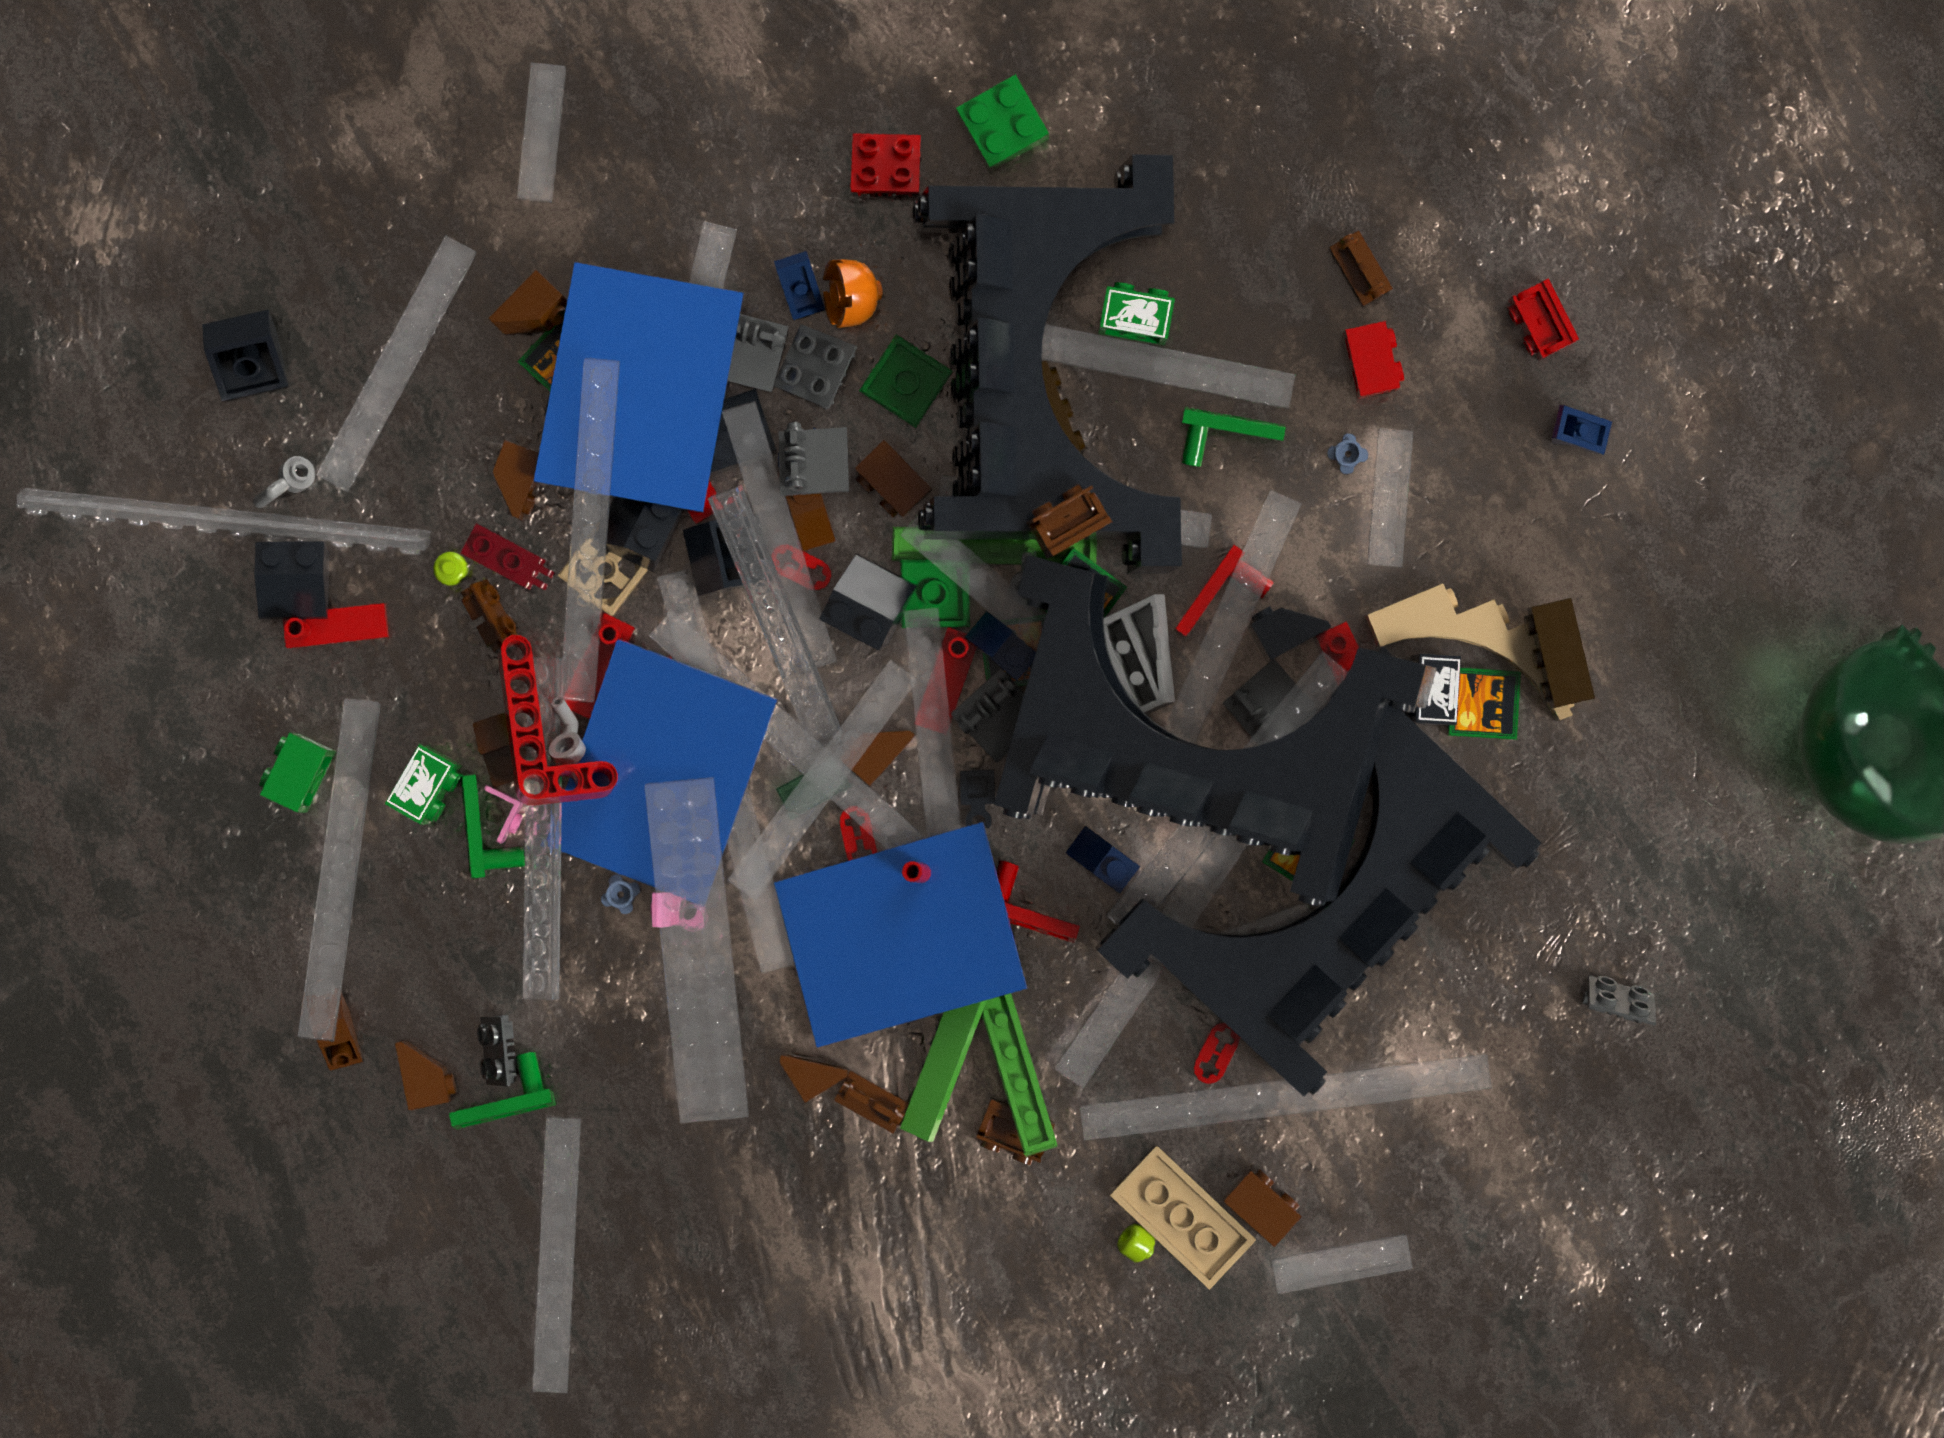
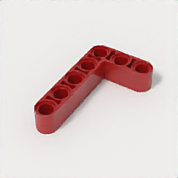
(533, 737)

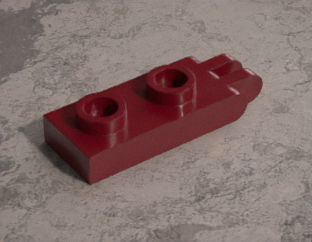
(505, 558)

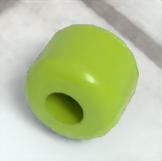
(450, 568)
(1136, 1243)

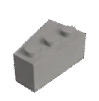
(1141, 652)

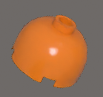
(852, 292)

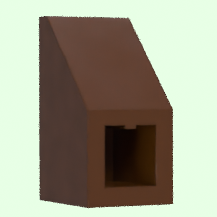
(515, 478)
(345, 1048)

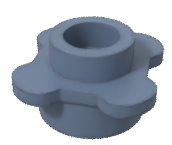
(1357, 453)
(611, 897)

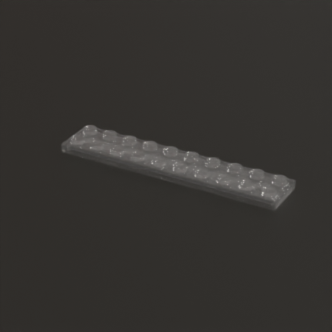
(696, 950)

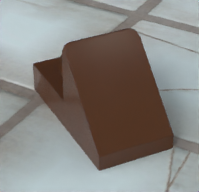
(494, 746)

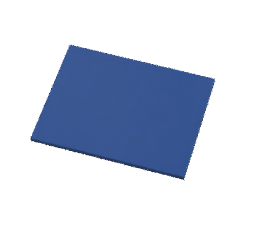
(671, 385)
(660, 726)
(898, 949)

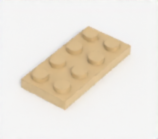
(1182, 1217)

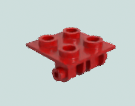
(885, 164)

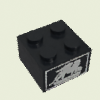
(1444, 694)

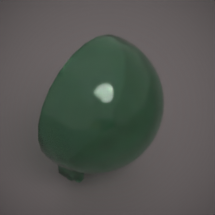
(1878, 740)

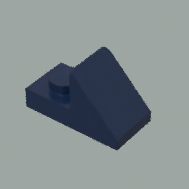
(799, 285)
(1581, 430)
(1001, 645)
(1102, 859)

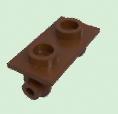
(1360, 267)
(483, 600)
(871, 1102)

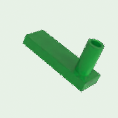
(1201, 420)
(480, 859)
(533, 1099)

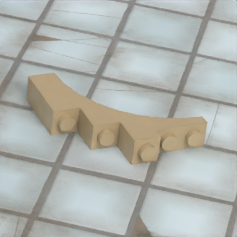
(1484, 626)

